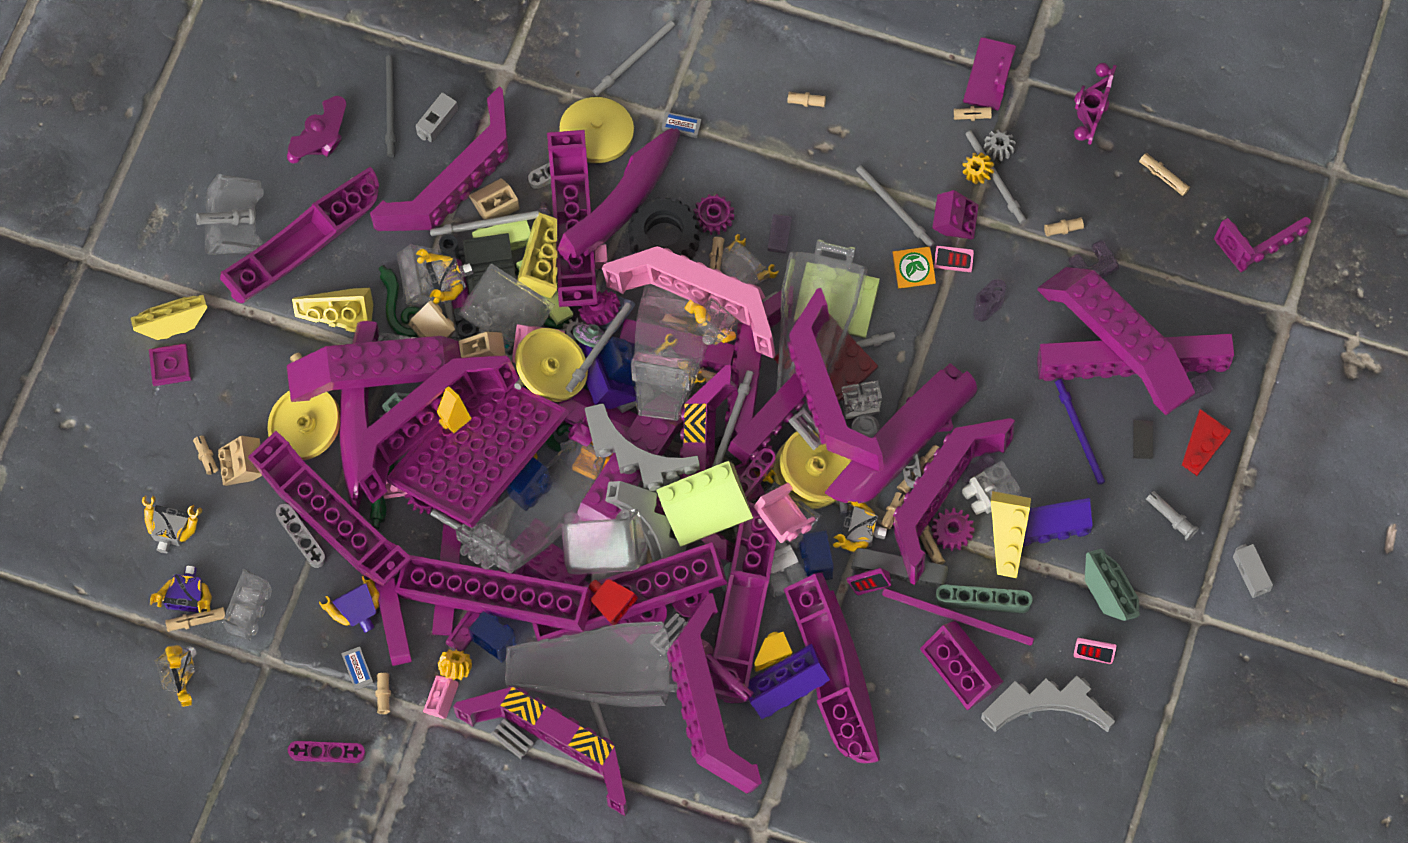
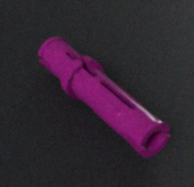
(733, 683)

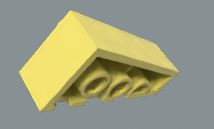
(539, 261)

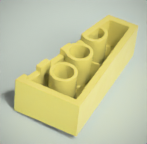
(1009, 528)

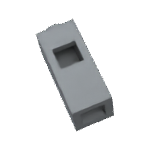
(436, 117)
(1252, 570)

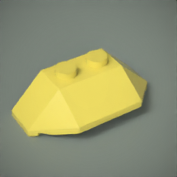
(170, 317)

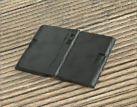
(485, 251)

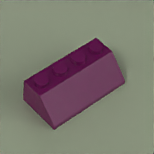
(583, 399)
(961, 664)

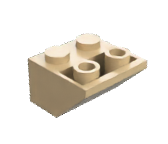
(495, 200)
(431, 322)
(482, 345)
(234, 461)

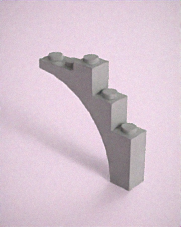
(629, 457)
(655, 526)
(1046, 696)

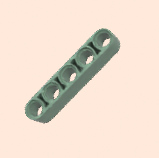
(992, 594)

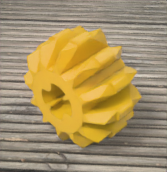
(973, 163)
(455, 664)

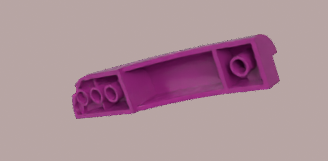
(638, 182)
(302, 237)
(355, 420)
(906, 434)
(743, 603)
(845, 696)

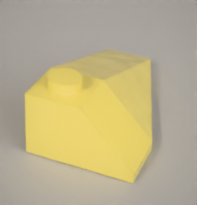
(336, 308)

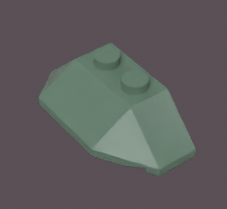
(1110, 586)

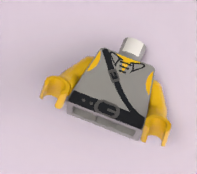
(168, 524)
(859, 528)

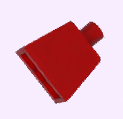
(612, 599)

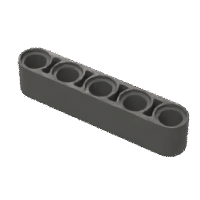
(868, 560)

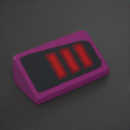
(869, 581)

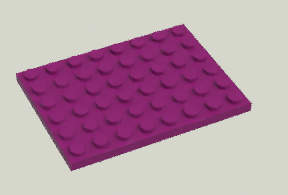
(474, 465)

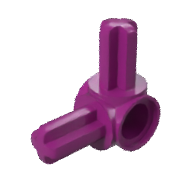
(580, 433)

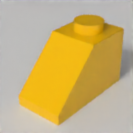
(452, 411)
(773, 650)

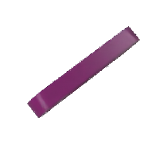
(326, 755)

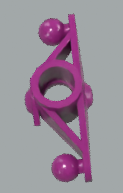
(1095, 97)
(320, 132)

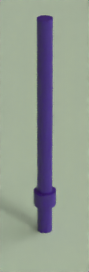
(1065, 399)

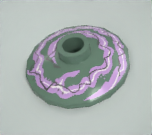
(588, 334)

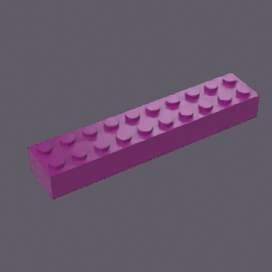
(1098, 359)
(656, 586)
(495, 593)

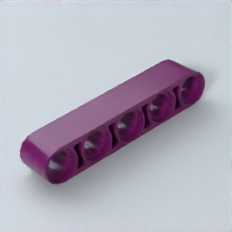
(764, 469)
(393, 623)

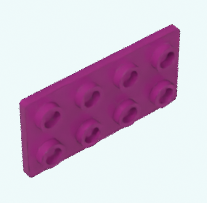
(989, 73)
(551, 566)

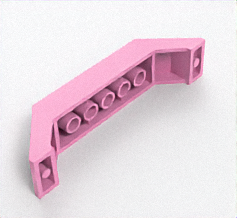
(693, 282)

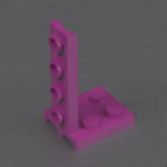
(1239, 249)

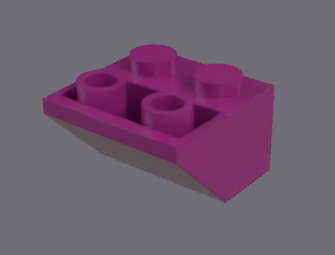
(955, 215)

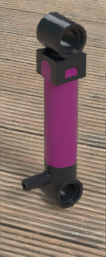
(462, 324)

